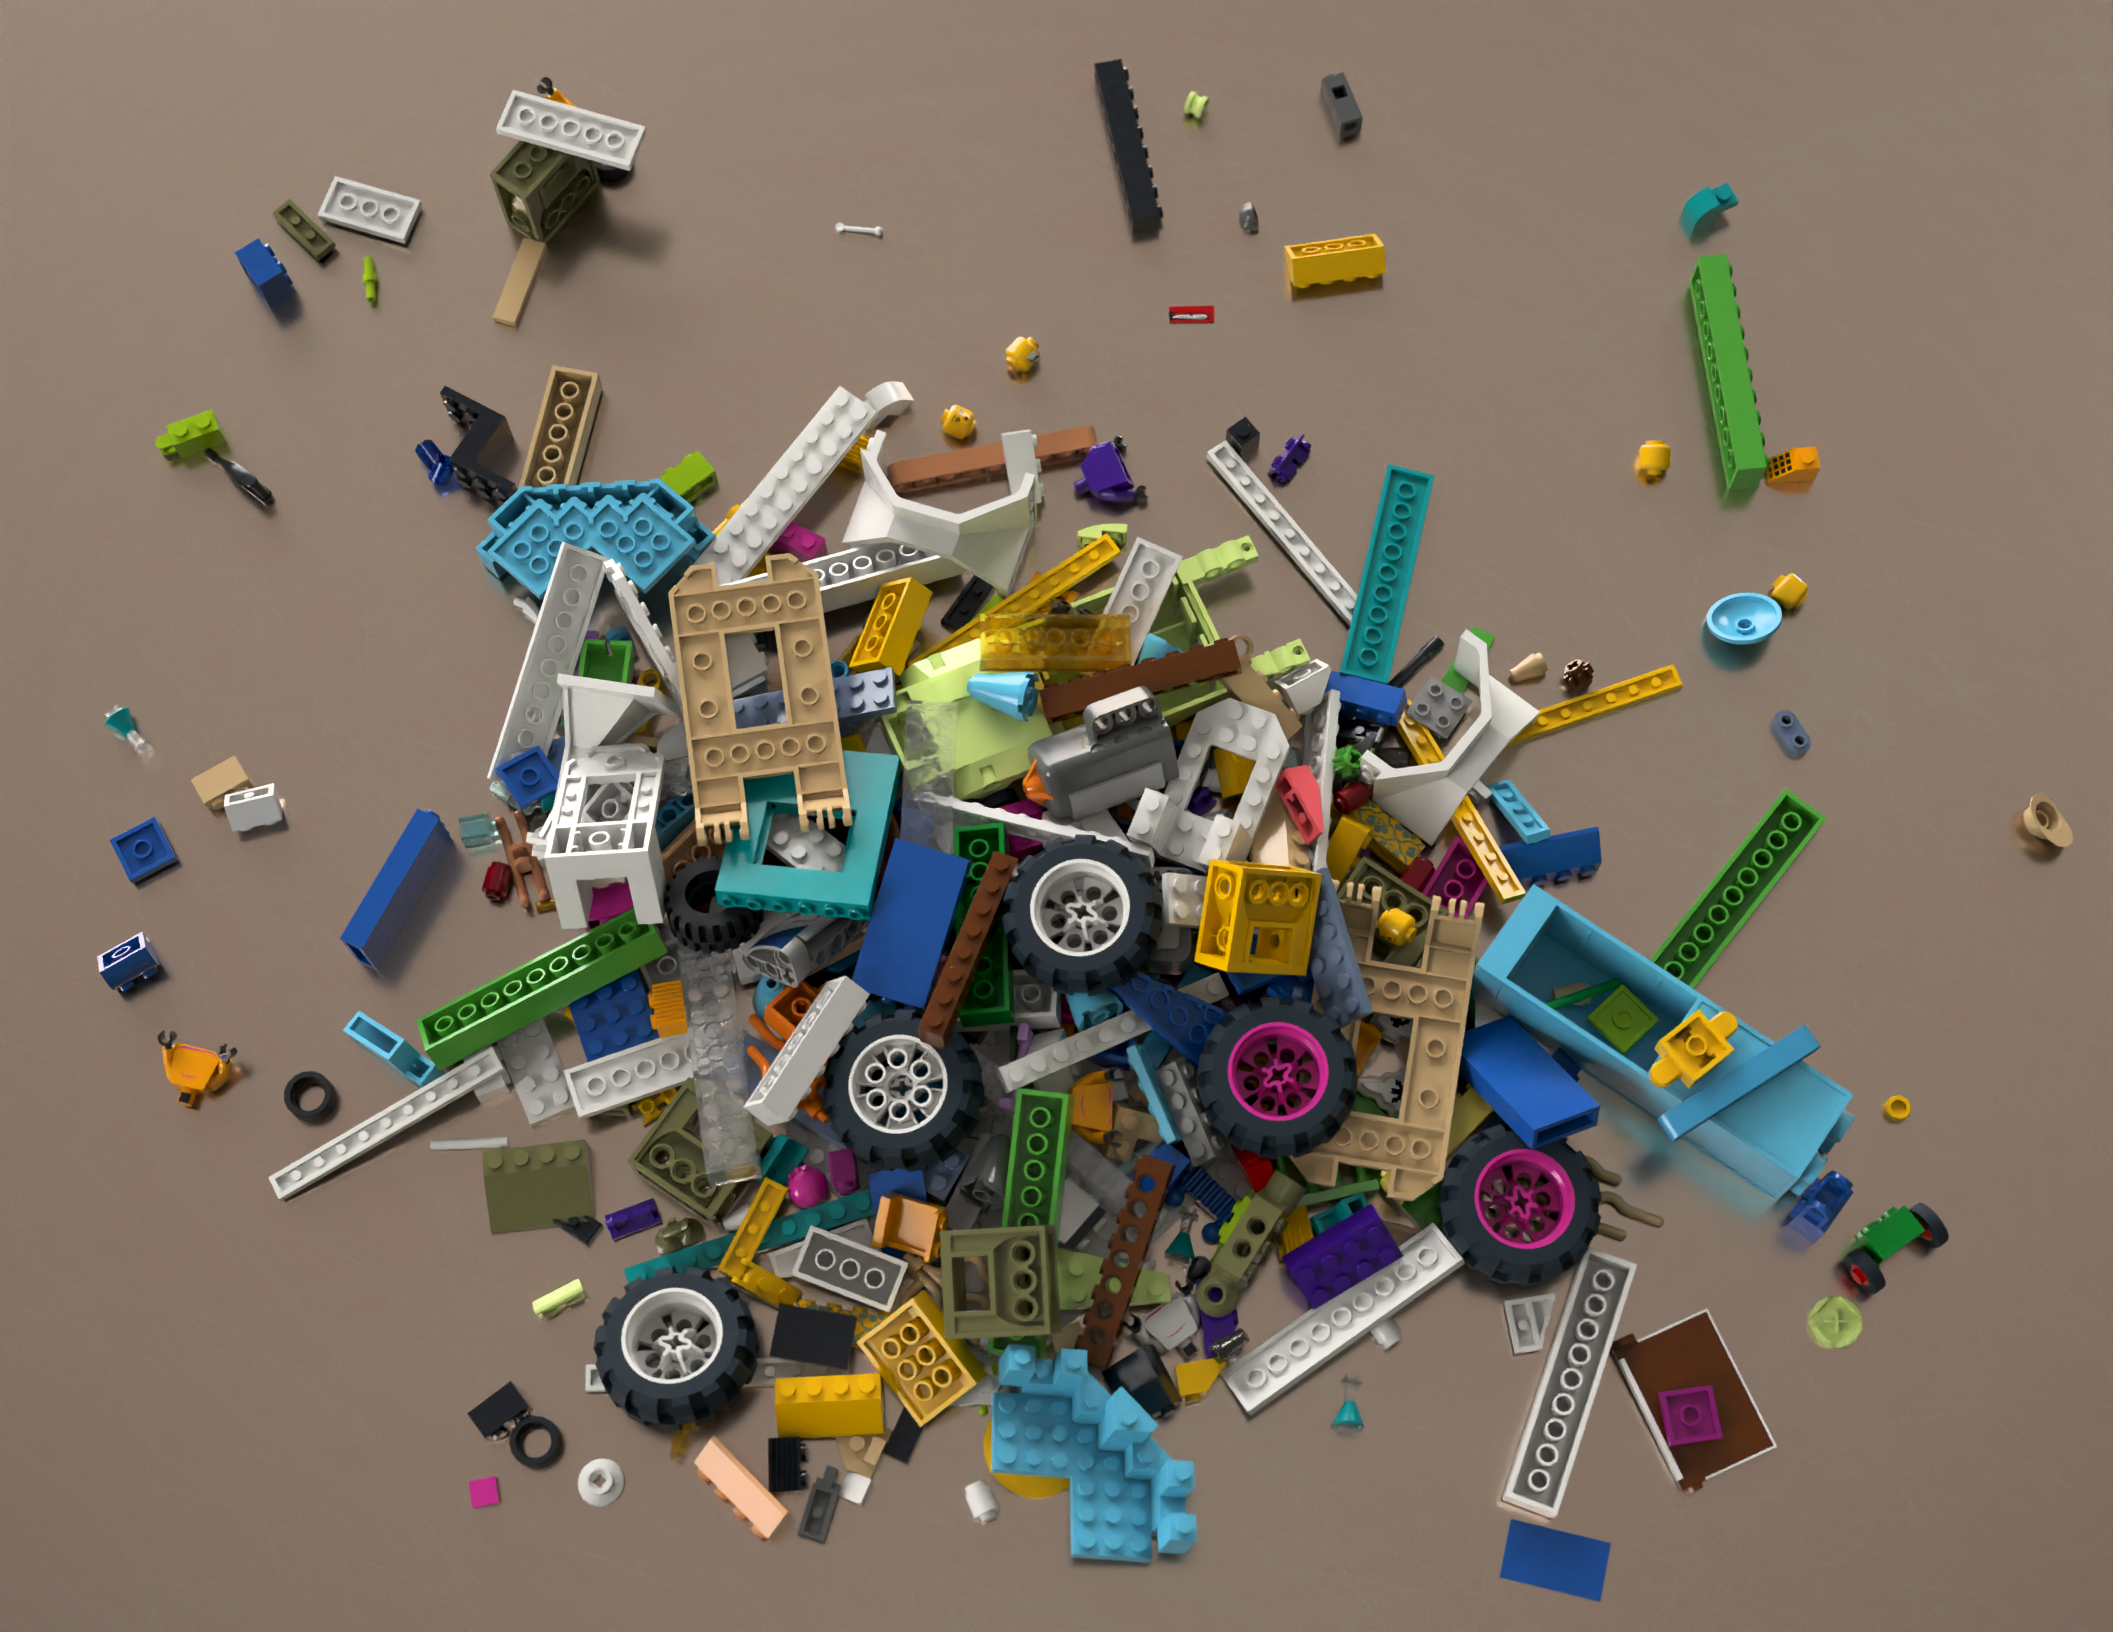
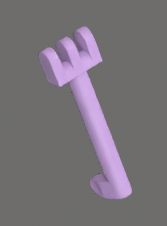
(1025, 1038)

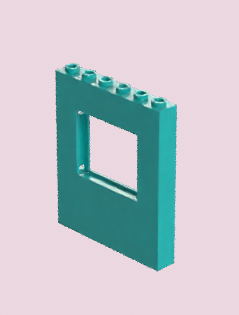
(848, 893)

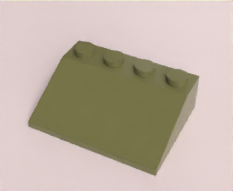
(538, 1184)

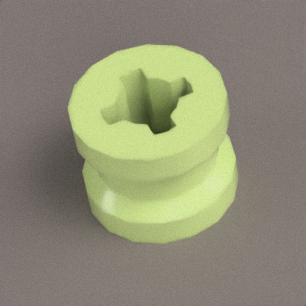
(1196, 105)

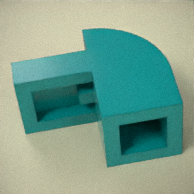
(1705, 204)
(1342, 1210)

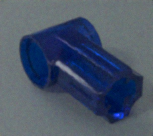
(436, 462)

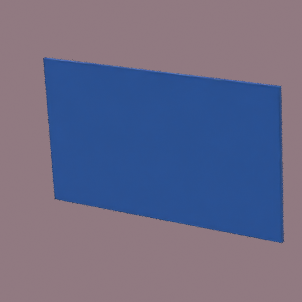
(901, 1182)
(1555, 1560)

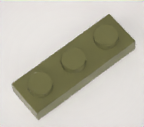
(304, 229)

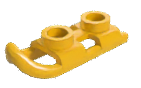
(649, 1107)

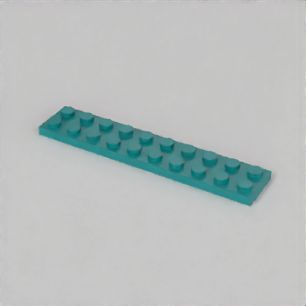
(1387, 574)

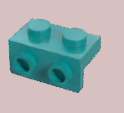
(782, 1159)

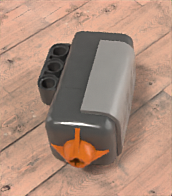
(1104, 758)

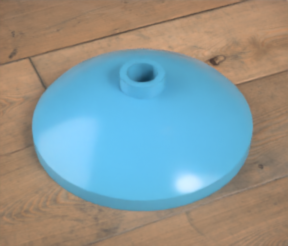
(1744, 618)

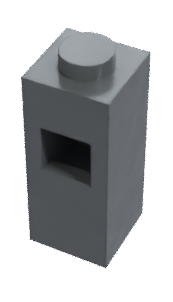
(1341, 103)

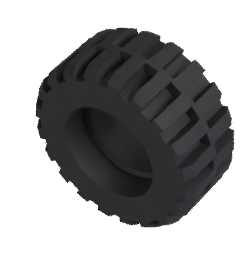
(702, 930)

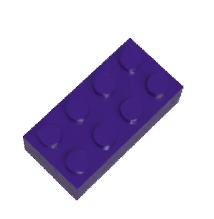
(1342, 1256)

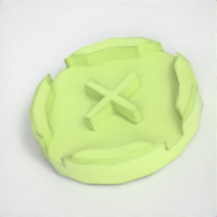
(1835, 1322)

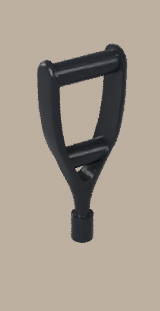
(241, 475)

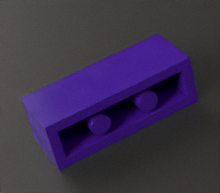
(1216, 1326)

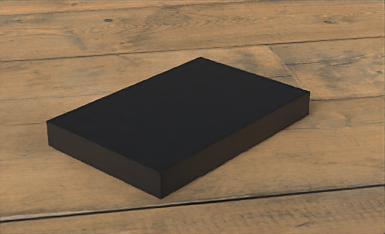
(813, 1336)

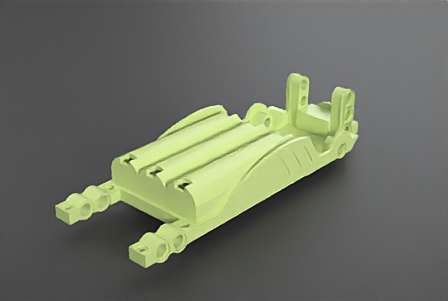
(995, 745)

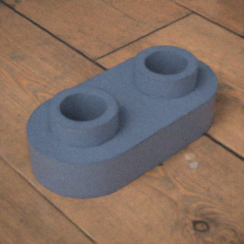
(1789, 732)

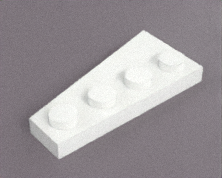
(785, 1258)

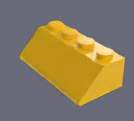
(1335, 260)
(891, 626)
(830, 1406)

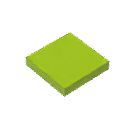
(1622, 1019)

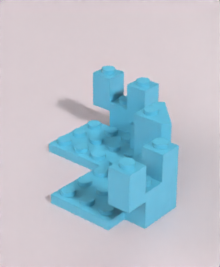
(628, 521)
(1075, 1430)

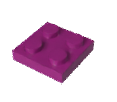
(1690, 1415)

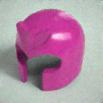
(807, 1186)

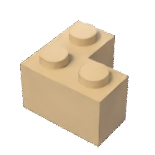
(1133, 1124)

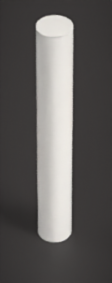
(469, 1143)

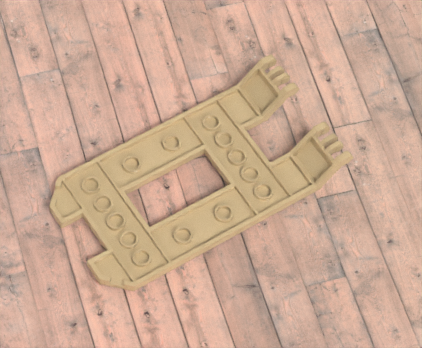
(726, 755)
(1438, 1003)

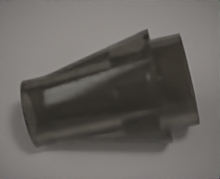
(1394, 756)
(1227, 1346)

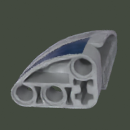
(799, 944)

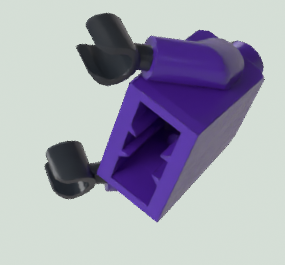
(1108, 475)

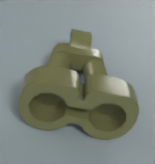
(686, 1232)

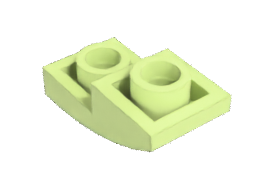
(1117, 533)

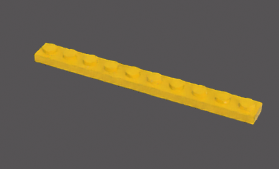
(1038, 591)
(1466, 818)

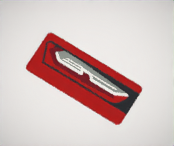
(1191, 314)

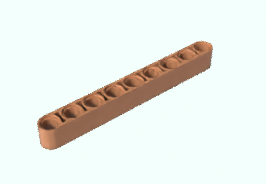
(986, 460)

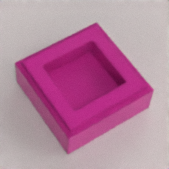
(484, 1492)

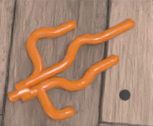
(813, 1102)

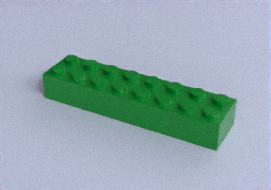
(992, 991)

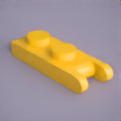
(766, 1285)

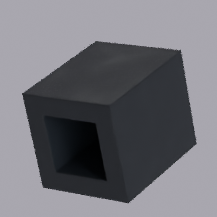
(1243, 437)

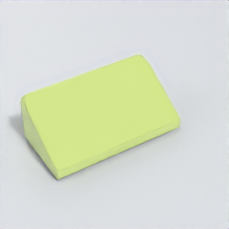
(559, 1299)

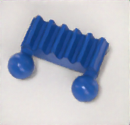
(1208, 1196)

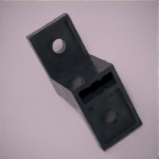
(480, 447)

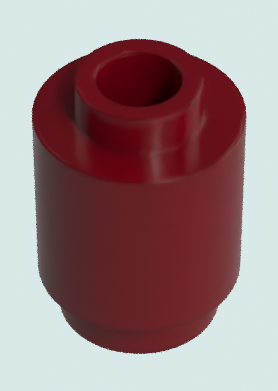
(1352, 797)
(497, 880)

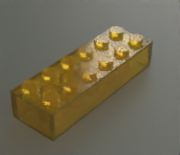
(1054, 642)

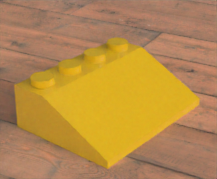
(918, 1360)

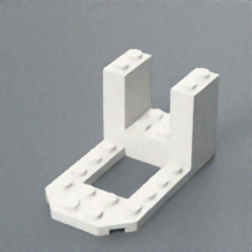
(745, 663)
(1194, 840)
(612, 848)

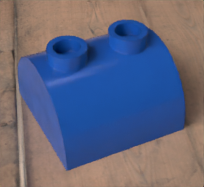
(128, 962)

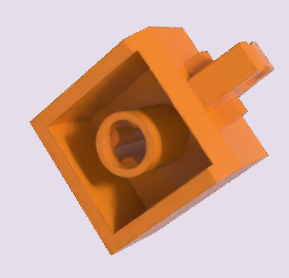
(790, 1007)

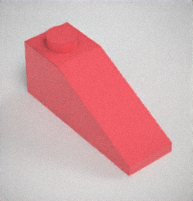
(1302, 799)

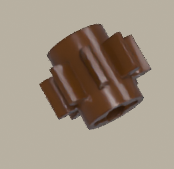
(1578, 674)

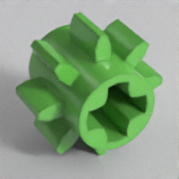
(1347, 762)

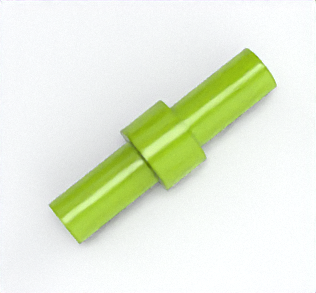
(369, 278)

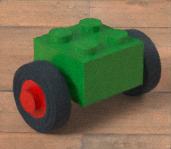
(1892, 1233)

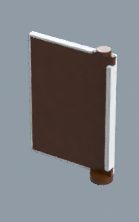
(1688, 1357)

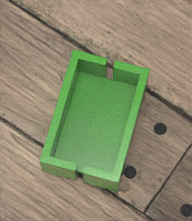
(598, 664)

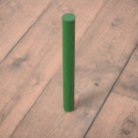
(1584, 994)

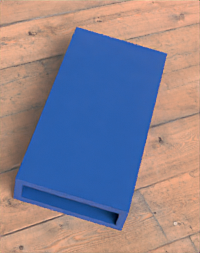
(397, 889)
(911, 924)
(1525, 1084)

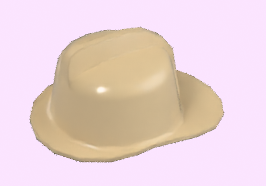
(2045, 821)

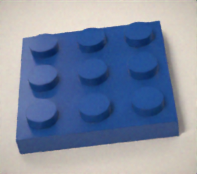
(614, 1017)

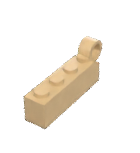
(1252, 689)

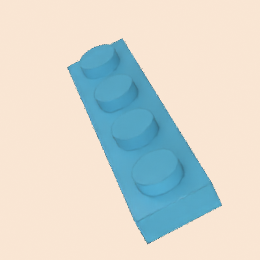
(1518, 812)
(1149, 1085)

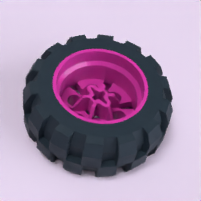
(1297, 1031)
(1568, 1192)

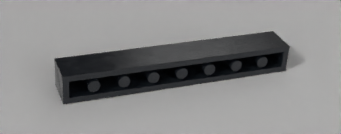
(1127, 145)

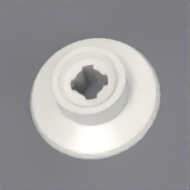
(610, 1490)

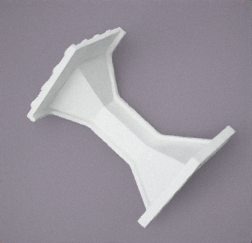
(982, 540)
(600, 715)
(1430, 794)

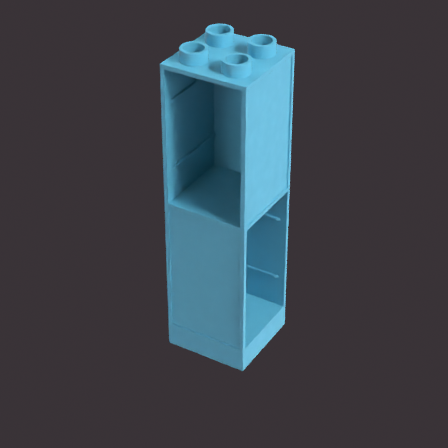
(1761, 1138)

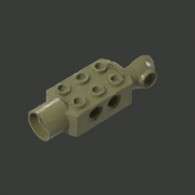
(1230, 1268)

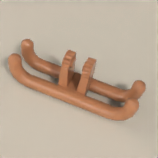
(520, 859)

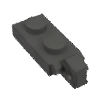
(820, 1506)

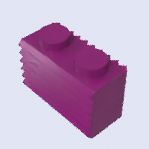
(844, 1172)

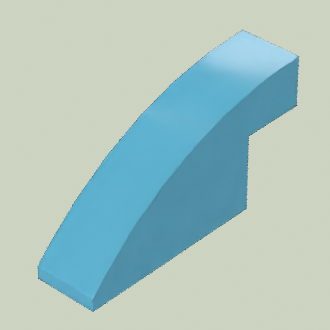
(392, 1050)

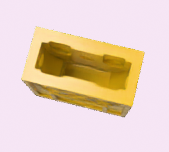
(1260, 899)

